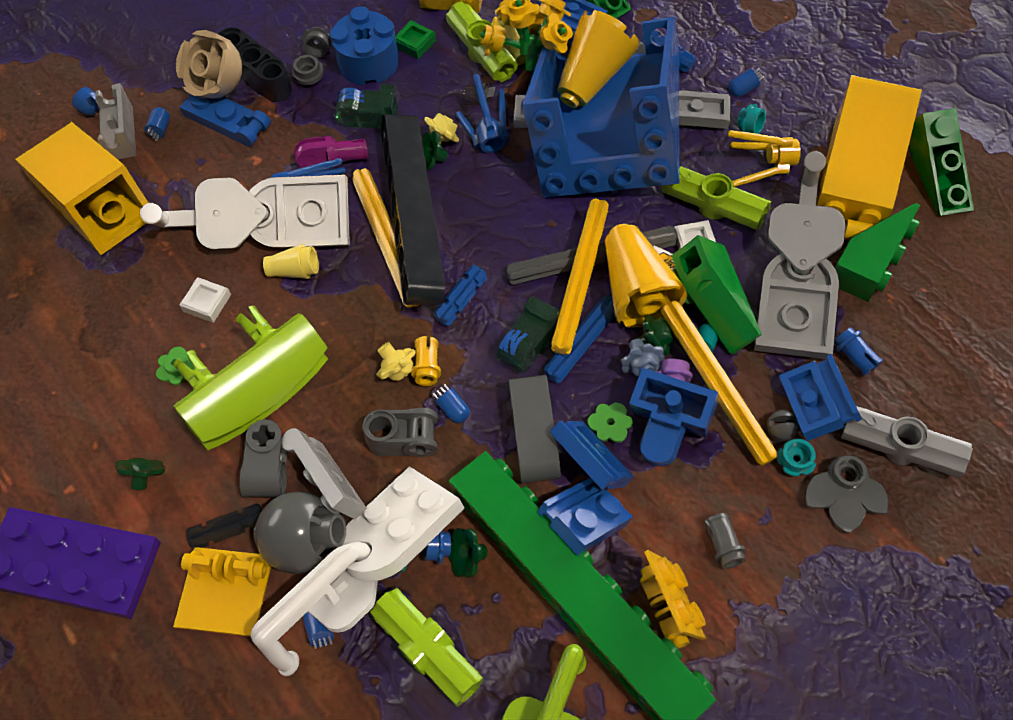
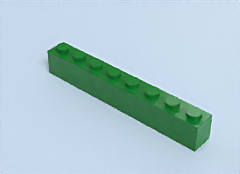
(581, 595)

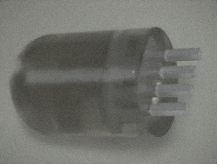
(470, 97)

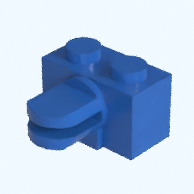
(671, 411)

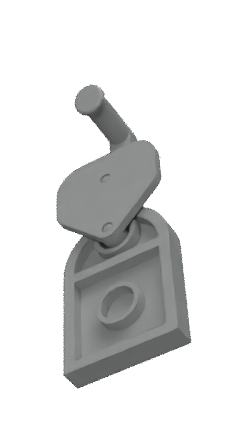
(798, 306)

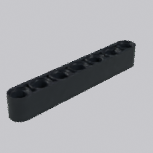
(412, 211)

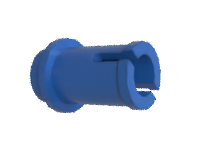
(857, 351)

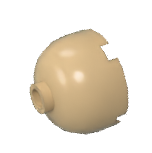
(209, 65)

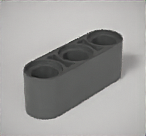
(532, 426)

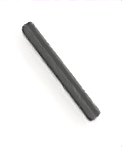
(563, 261)

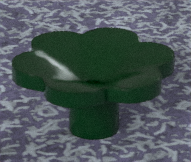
(432, 149)
(140, 470)
(466, 552)

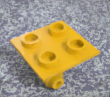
(668, 579)
(222, 591)

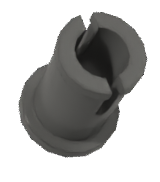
(725, 542)

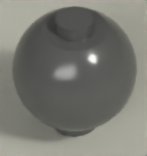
(297, 532)

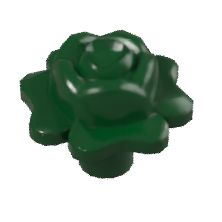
(657, 333)

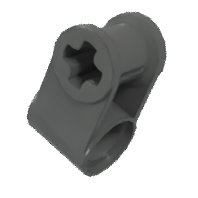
(404, 433)
(263, 467)

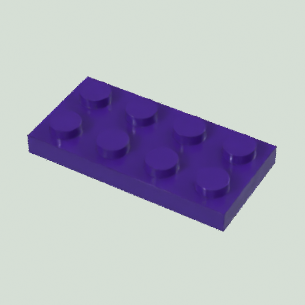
(74, 562)

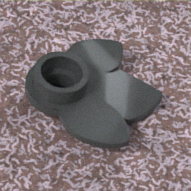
(846, 499)

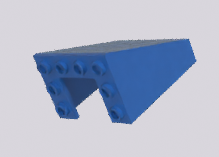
(624, 132)

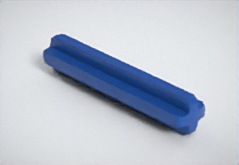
(585, 335)

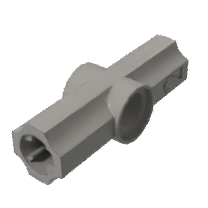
(928, 447)

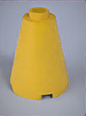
(594, 57)
(639, 277)

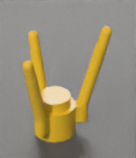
(779, 151)

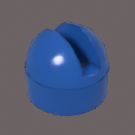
(85, 101)

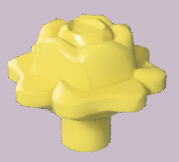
(444, 126)
(395, 363)

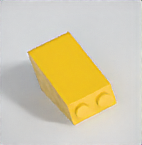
(868, 149)
(86, 186)

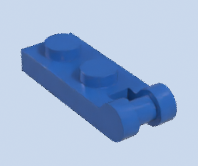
(226, 118)

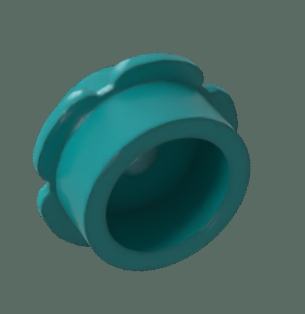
(751, 119)
(799, 448)

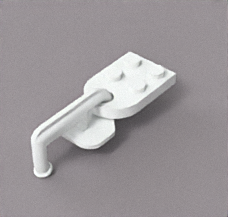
(301, 212)
(375, 547)

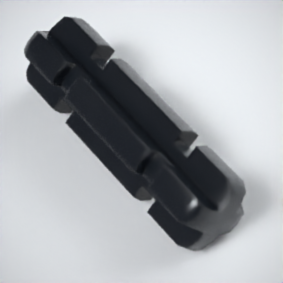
(223, 527)

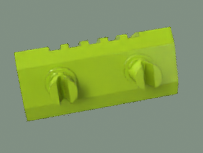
(254, 382)

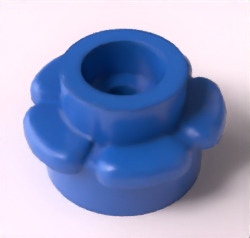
(438, 548)

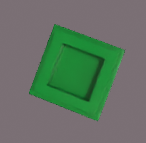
(415, 39)

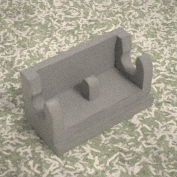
(116, 123)

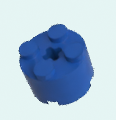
(365, 46)

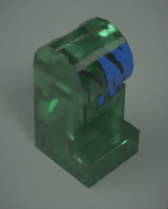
(365, 107)
(529, 335)

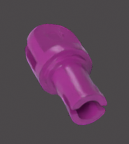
(322, 149)

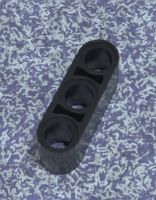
(260, 66)

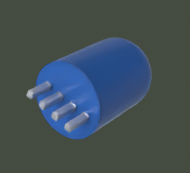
(745, 83)
(157, 123)
(452, 405)
(316, 632)

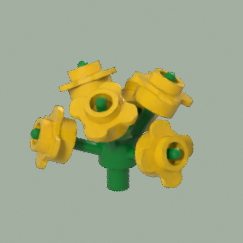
(534, 25)

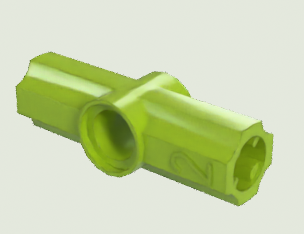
(468, 27)
(719, 198)
(426, 647)

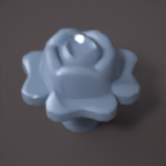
(641, 357)

